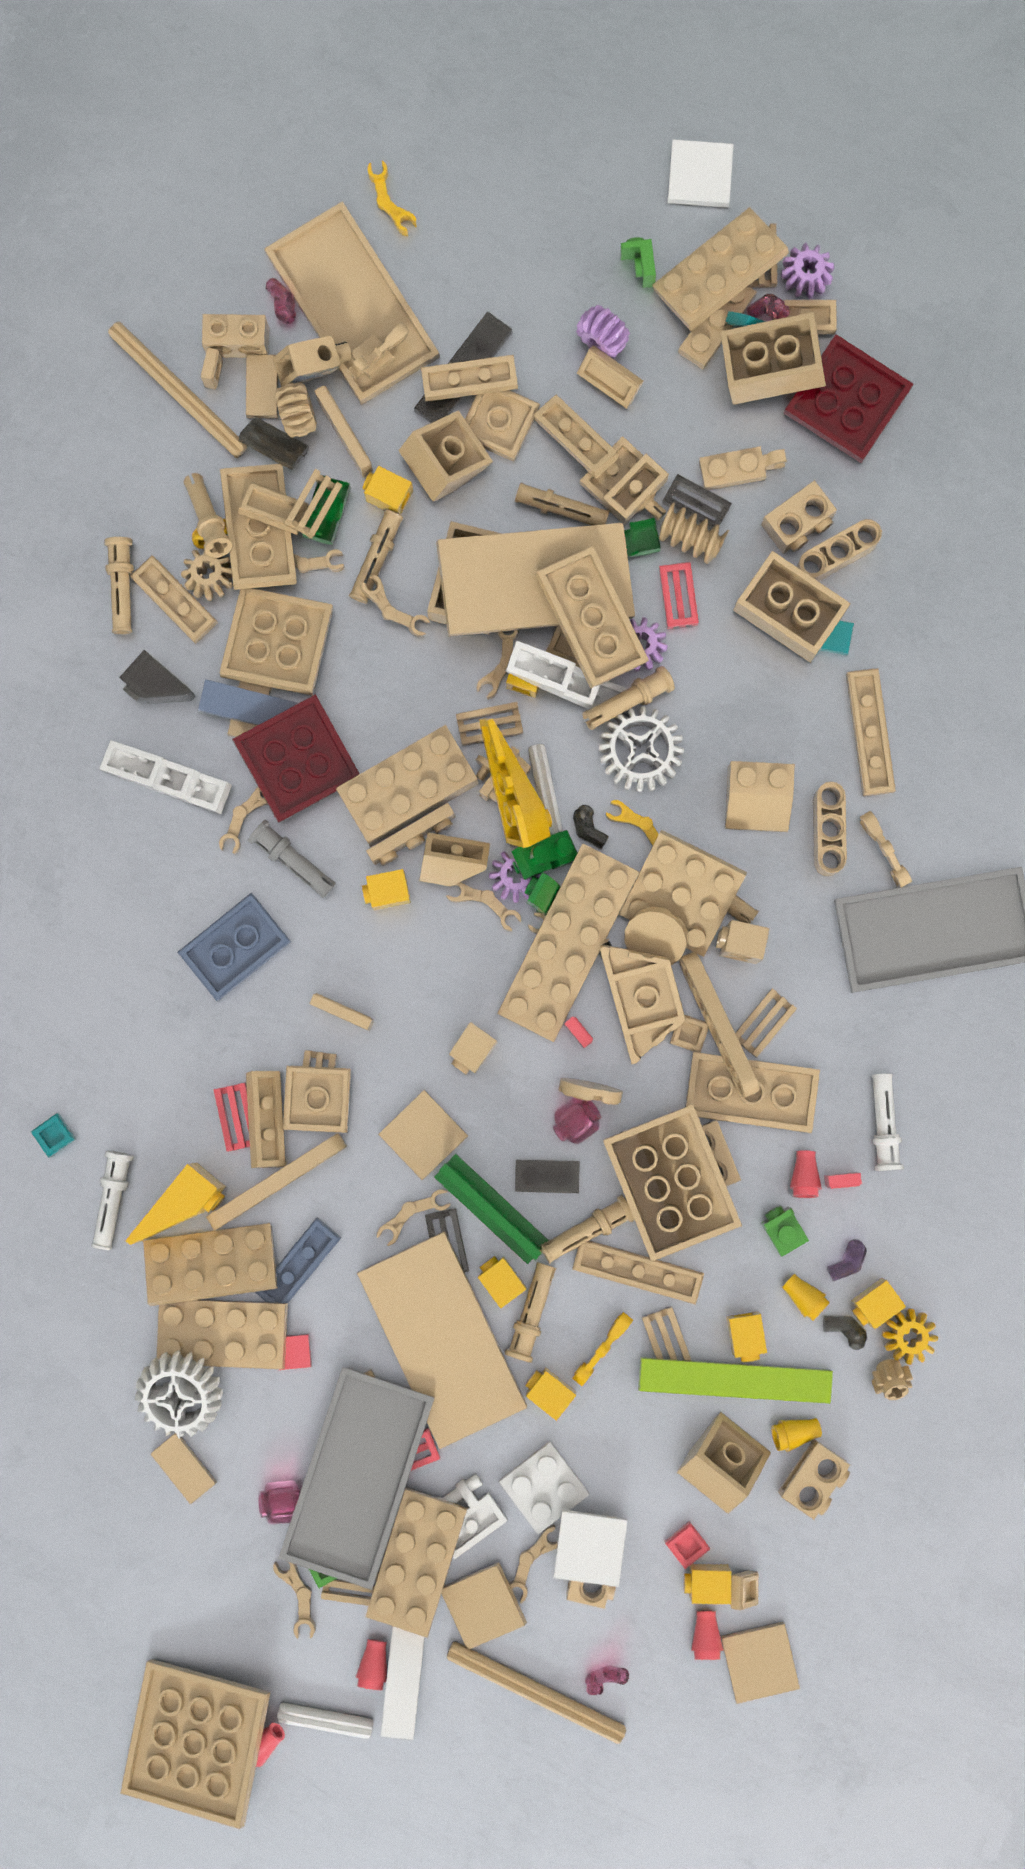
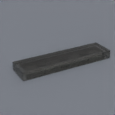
(480, 344)

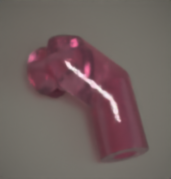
(603, 1675)

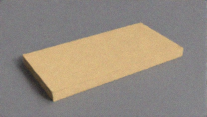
(350, 295)
(493, 580)
(442, 1339)

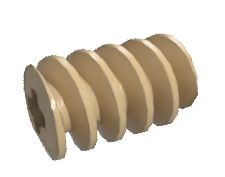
(692, 534)

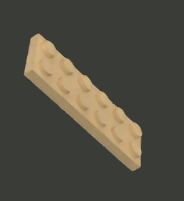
(568, 942)

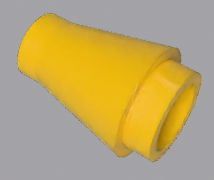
(806, 1297)
(793, 1433)

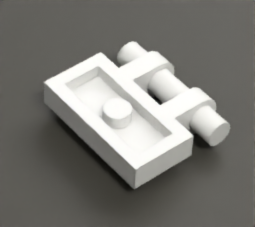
(481, 1517)

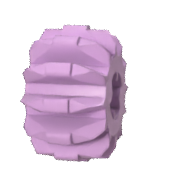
(805, 281)
(603, 330)
(653, 641)
(507, 882)

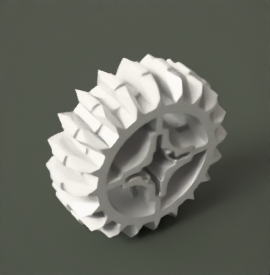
(630, 739)
(188, 1385)

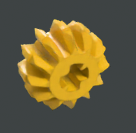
(916, 1345)

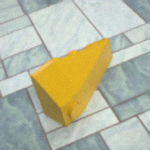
(519, 806)

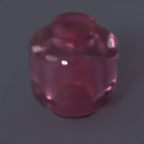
(576, 1120)
(278, 1501)

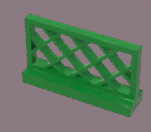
(491, 1208)

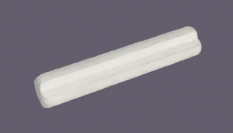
(544, 784)
(325, 1720)

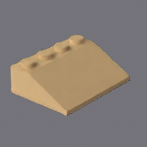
(672, 1182)

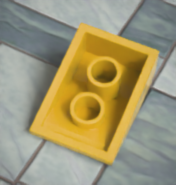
(187, 1197)

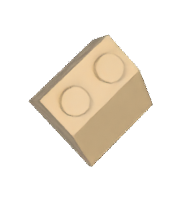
(444, 455)
(759, 796)
(724, 1463)

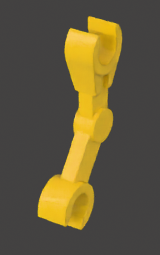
(384, 203)
(629, 817)
(617, 1329)

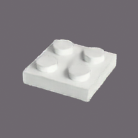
(544, 1487)

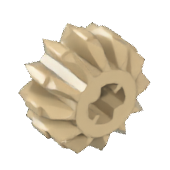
(295, 409)
(216, 580)

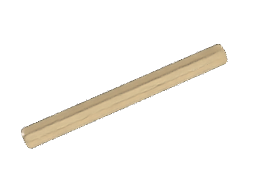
(177, 389)
(536, 1692)

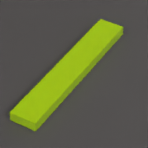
(735, 1380)

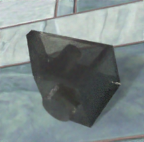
(153, 682)

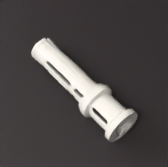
(886, 1139)
(113, 1184)

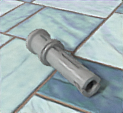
(280, 850)

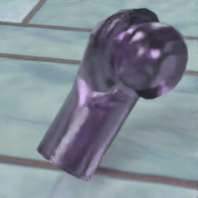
(851, 1263)

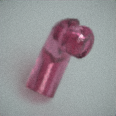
(283, 301)
(769, 305)

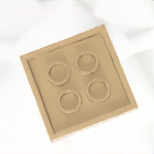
(276, 640)
(689, 885)

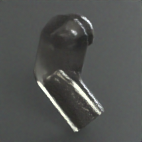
(585, 827)
(849, 1327)

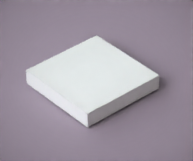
(700, 173)
(590, 1548)

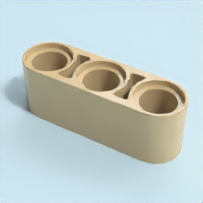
(851, 544)
(836, 815)

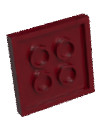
(855, 402)
(296, 758)

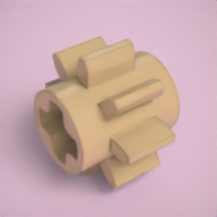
(892, 1379)

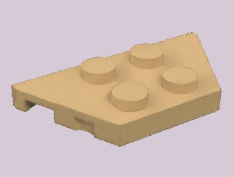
(643, 997)

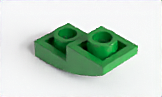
(542, 892)

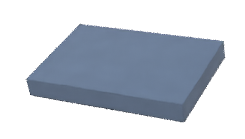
(234, 947)

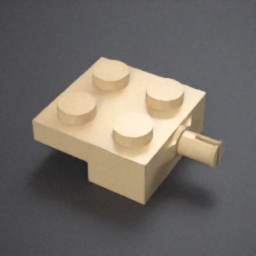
(628, 484)

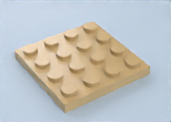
(195, 1743)

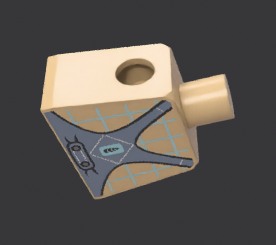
(310, 359)

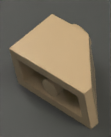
(452, 859)
(472, 1049)

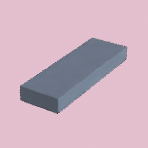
(240, 703)
(301, 1262)

